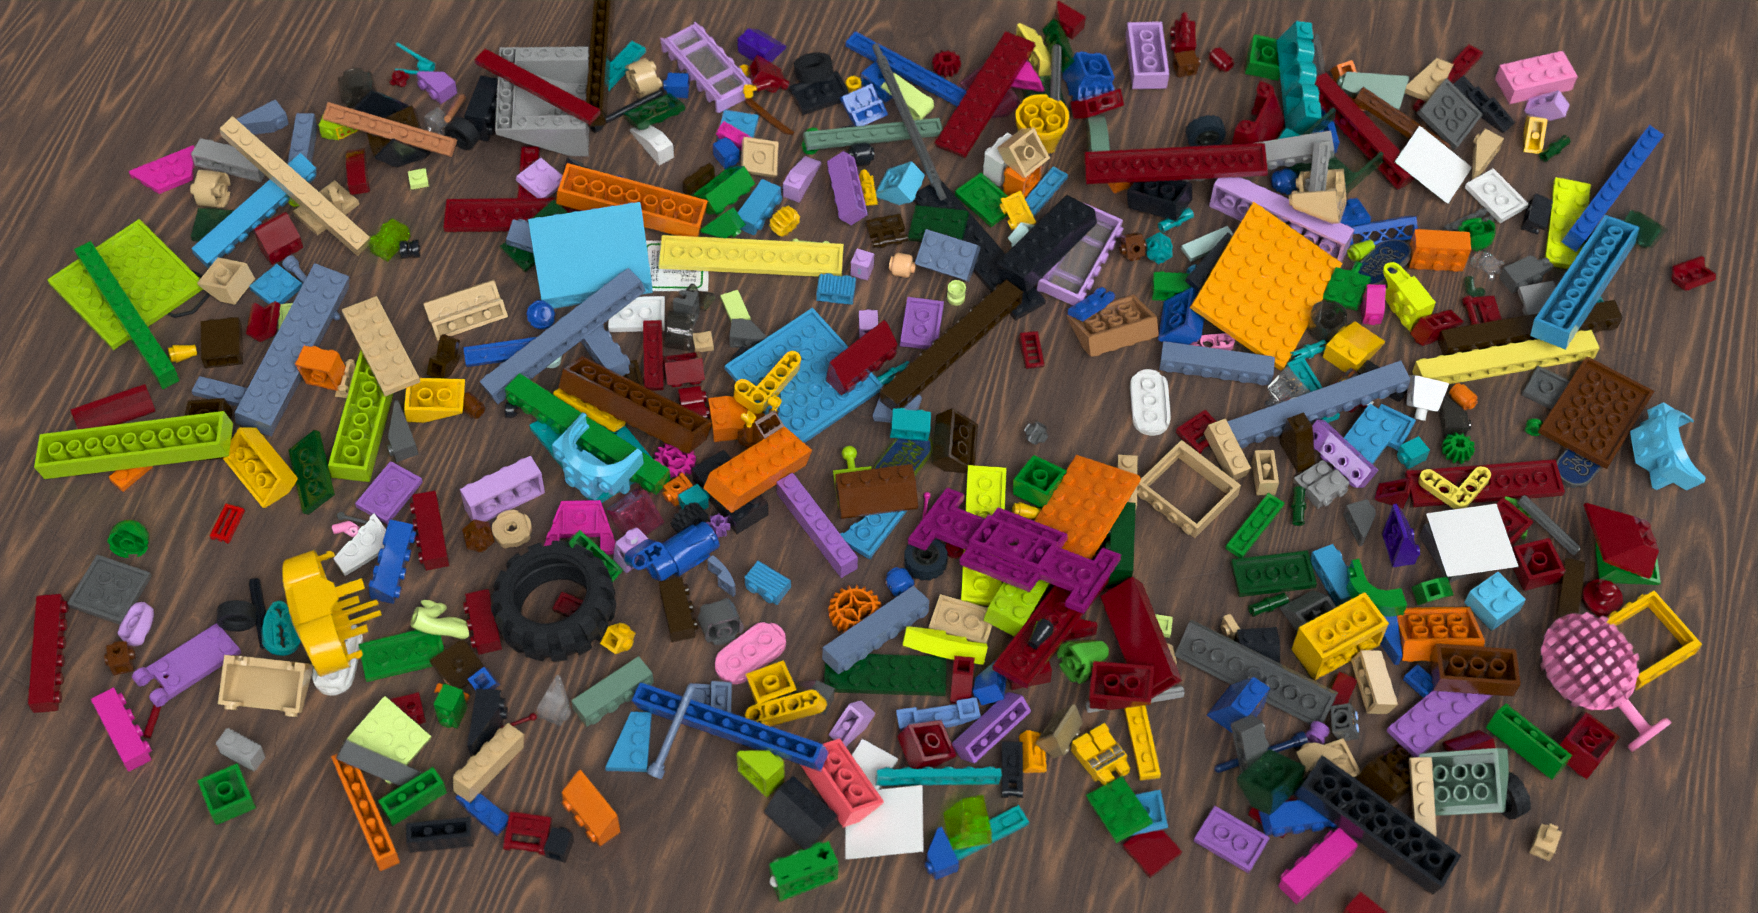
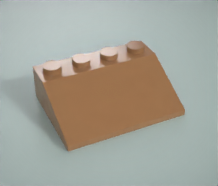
(1116, 326)

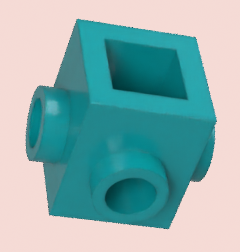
(1159, 248)

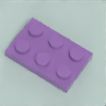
(921, 322)
(389, 492)
(1231, 839)

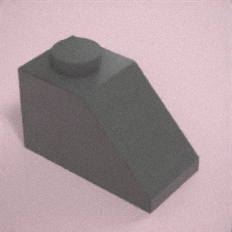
(745, 334)
(1360, 519)
(826, 691)

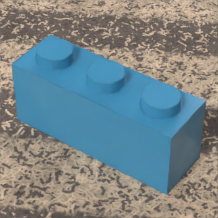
(760, 206)
(1332, 573)

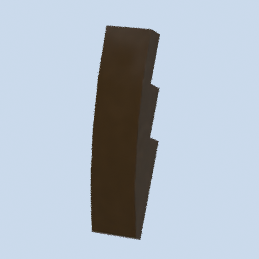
(1570, 588)

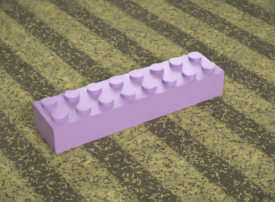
(1236, 195)

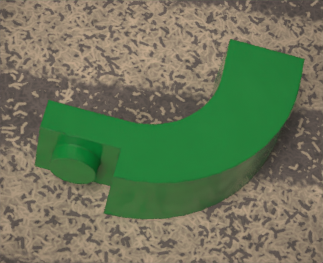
(1387, 601)

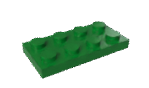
(399, 654)

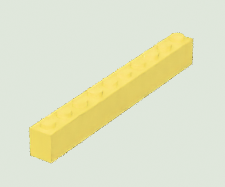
(1505, 359)

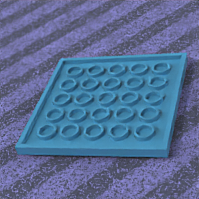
(808, 399)

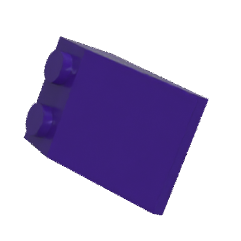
(1399, 539)

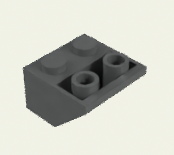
(1307, 608)

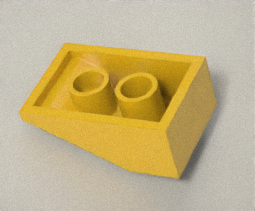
(1352, 347)
(434, 399)

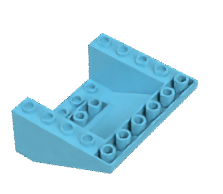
(586, 250)

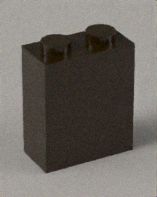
(221, 342)

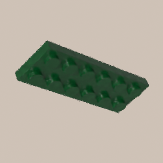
(891, 676)

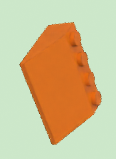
(1426, 626)

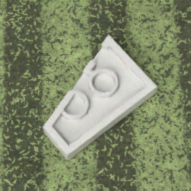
(362, 547)

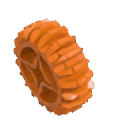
(846, 617)

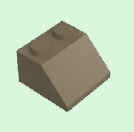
(1060, 731)

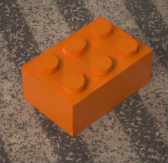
(1439, 250)

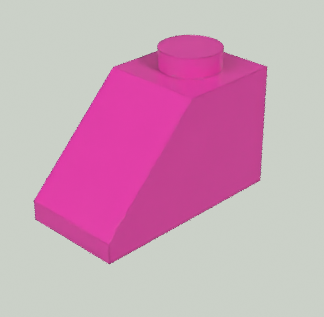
(1028, 79)
(1373, 304)

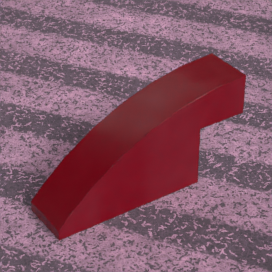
(357, 171)

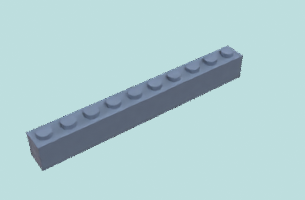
(565, 333)
(1321, 403)

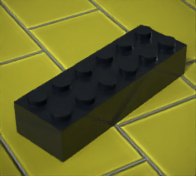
(1046, 243)

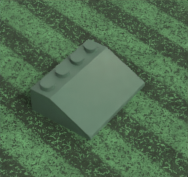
(1469, 781)

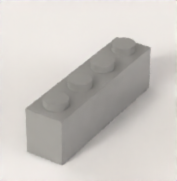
(224, 159)

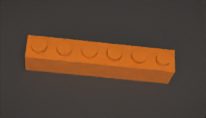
(367, 814)

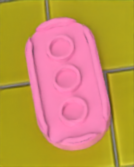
(750, 652)

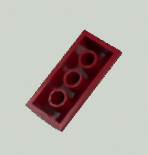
(862, 358)

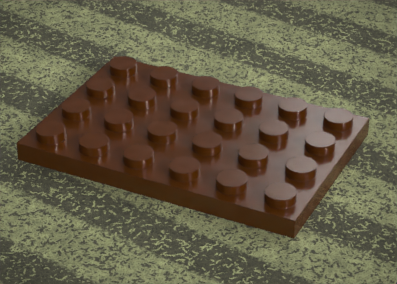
(1596, 412)

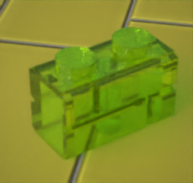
(387, 240)

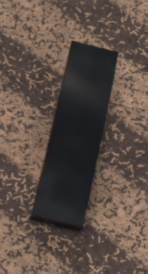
(1492, 111)

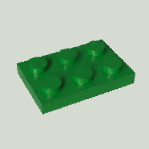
(983, 199)
(1119, 809)

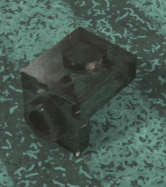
(705, 298)

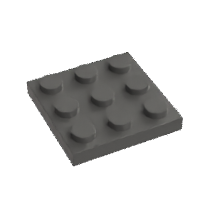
(1449, 113)
(109, 589)

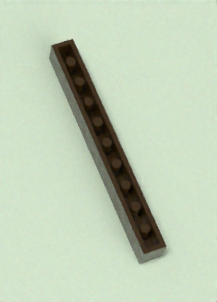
(600, 58)
(1518, 329)
(951, 346)

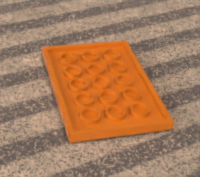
(1088, 503)

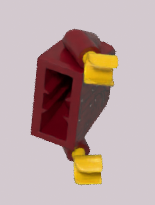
(764, 77)

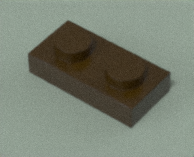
(698, 179)

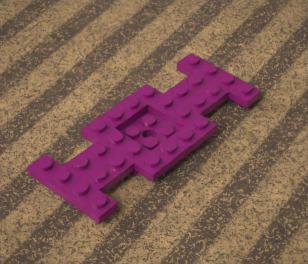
(1037, 550)

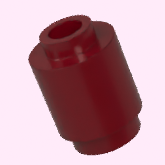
(1221, 59)

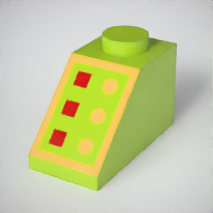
(334, 131)

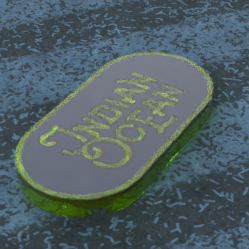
(906, 452)

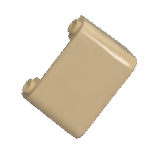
(1324, 205)
(264, 684)

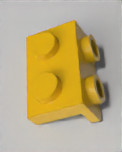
(1017, 210)

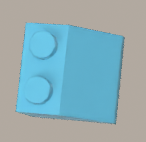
(900, 184)

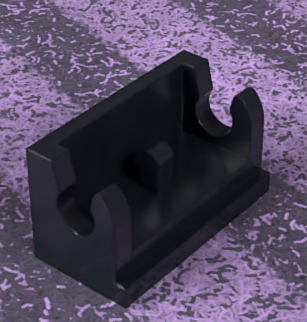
(1537, 213)

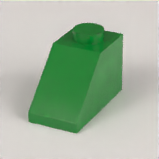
(725, 225)

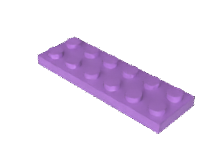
(1433, 719)

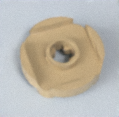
(515, 538)

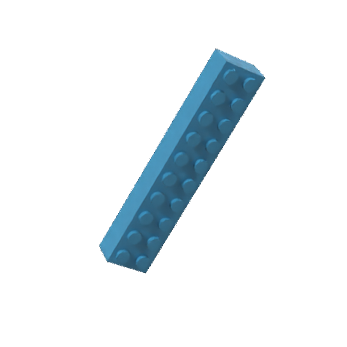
(1584, 282)

